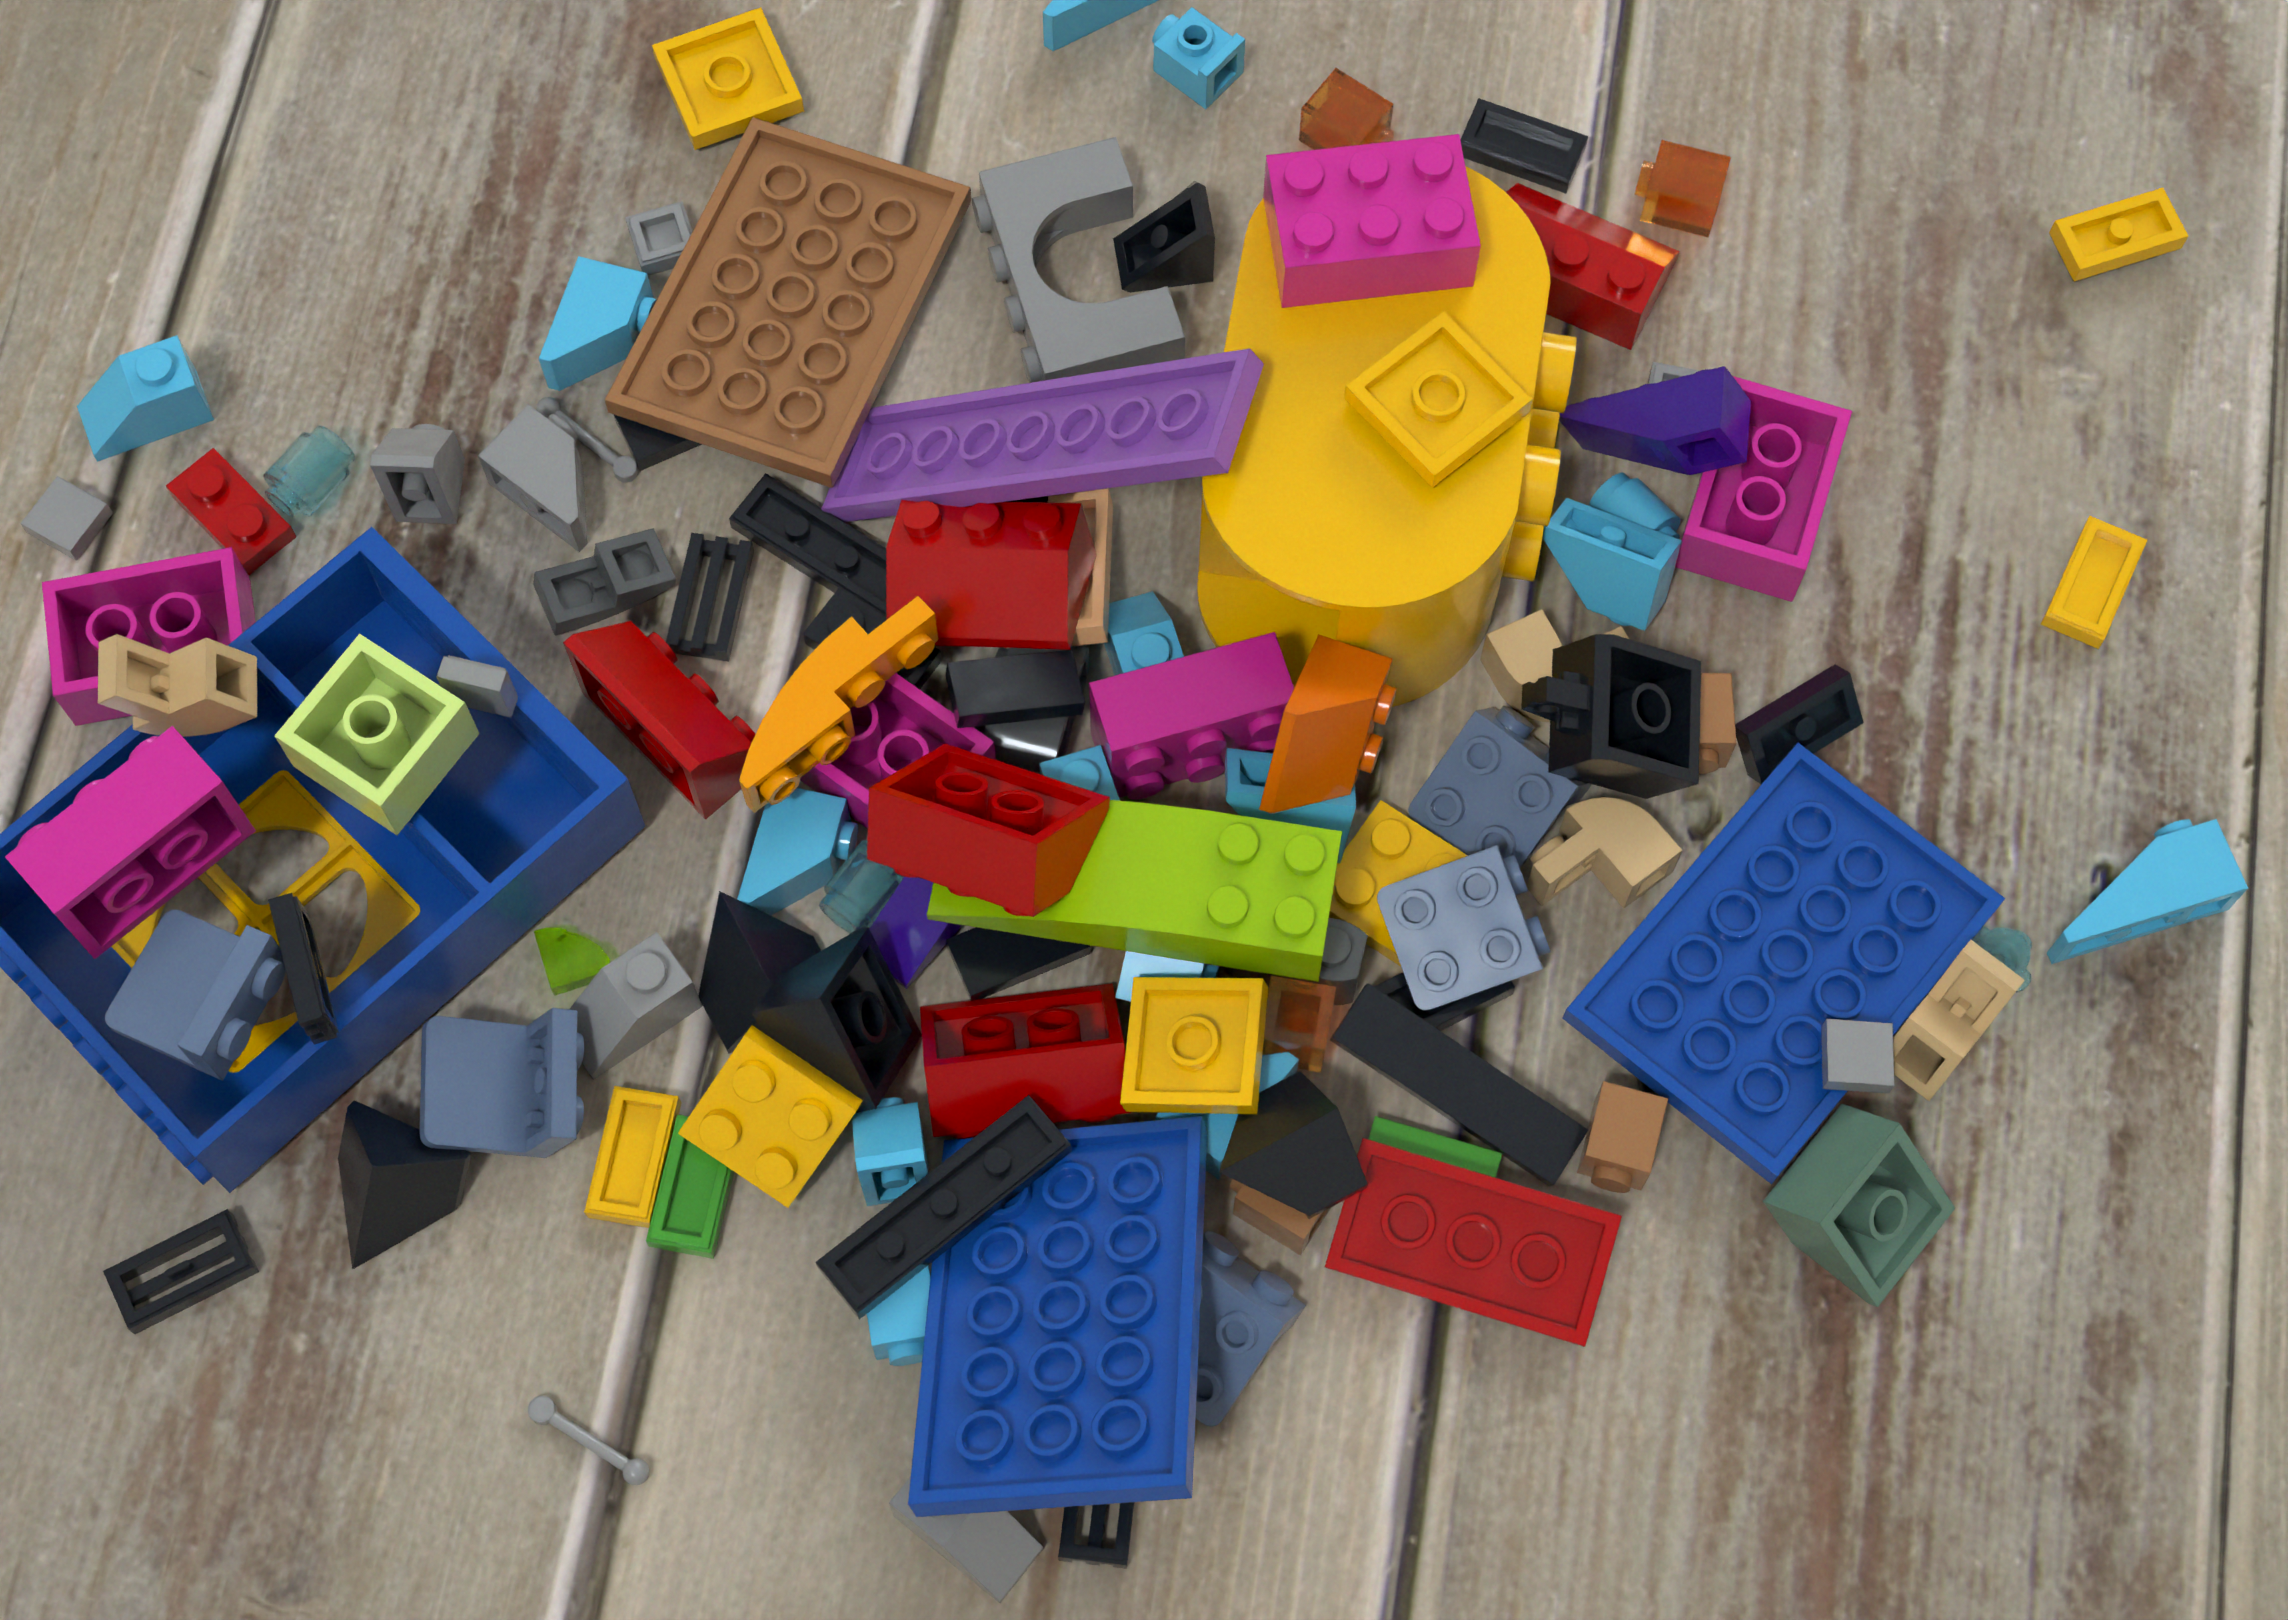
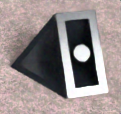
(1169, 245)
(742, 963)
(1295, 1149)
(393, 1181)

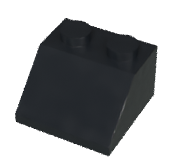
(843, 1016)

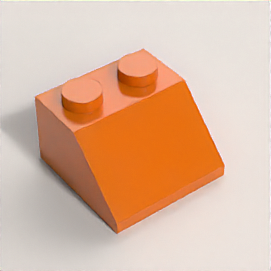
(1329, 726)

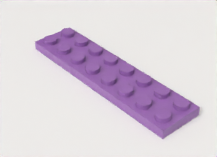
(1050, 437)

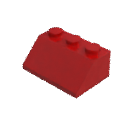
(1598, 270)
(993, 570)
(662, 711)
(984, 828)
(998, 1050)

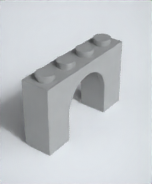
(1030, 209)

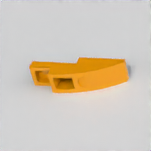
(812, 711)

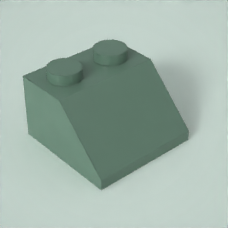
(1860, 1202)

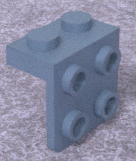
(1494, 788)
(1462, 928)
(197, 991)
(501, 1084)
(1238, 1324)

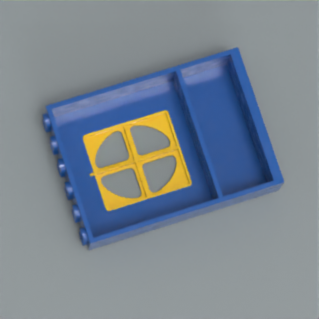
(458, 885)

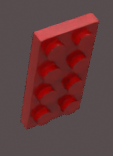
(1475, 1243)

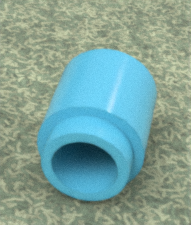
(1635, 503)

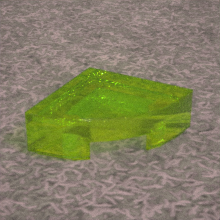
(569, 959)

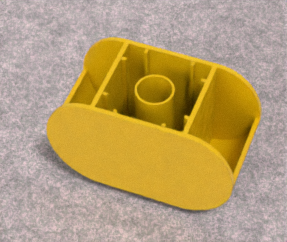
(1328, 520)

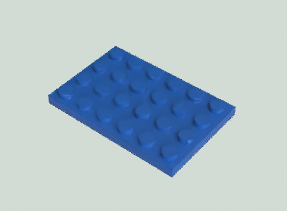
(1785, 920)
(1069, 1333)

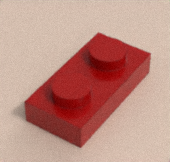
(231, 510)

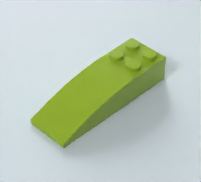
(1187, 891)

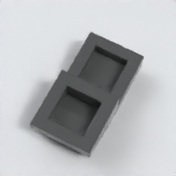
(610, 582)

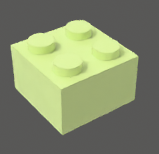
(378, 734)

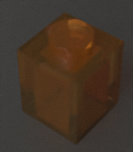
(1345, 115)
(1682, 187)
(1298, 1020)

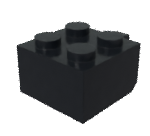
(1621, 715)

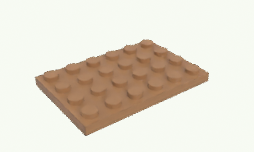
(790, 302)

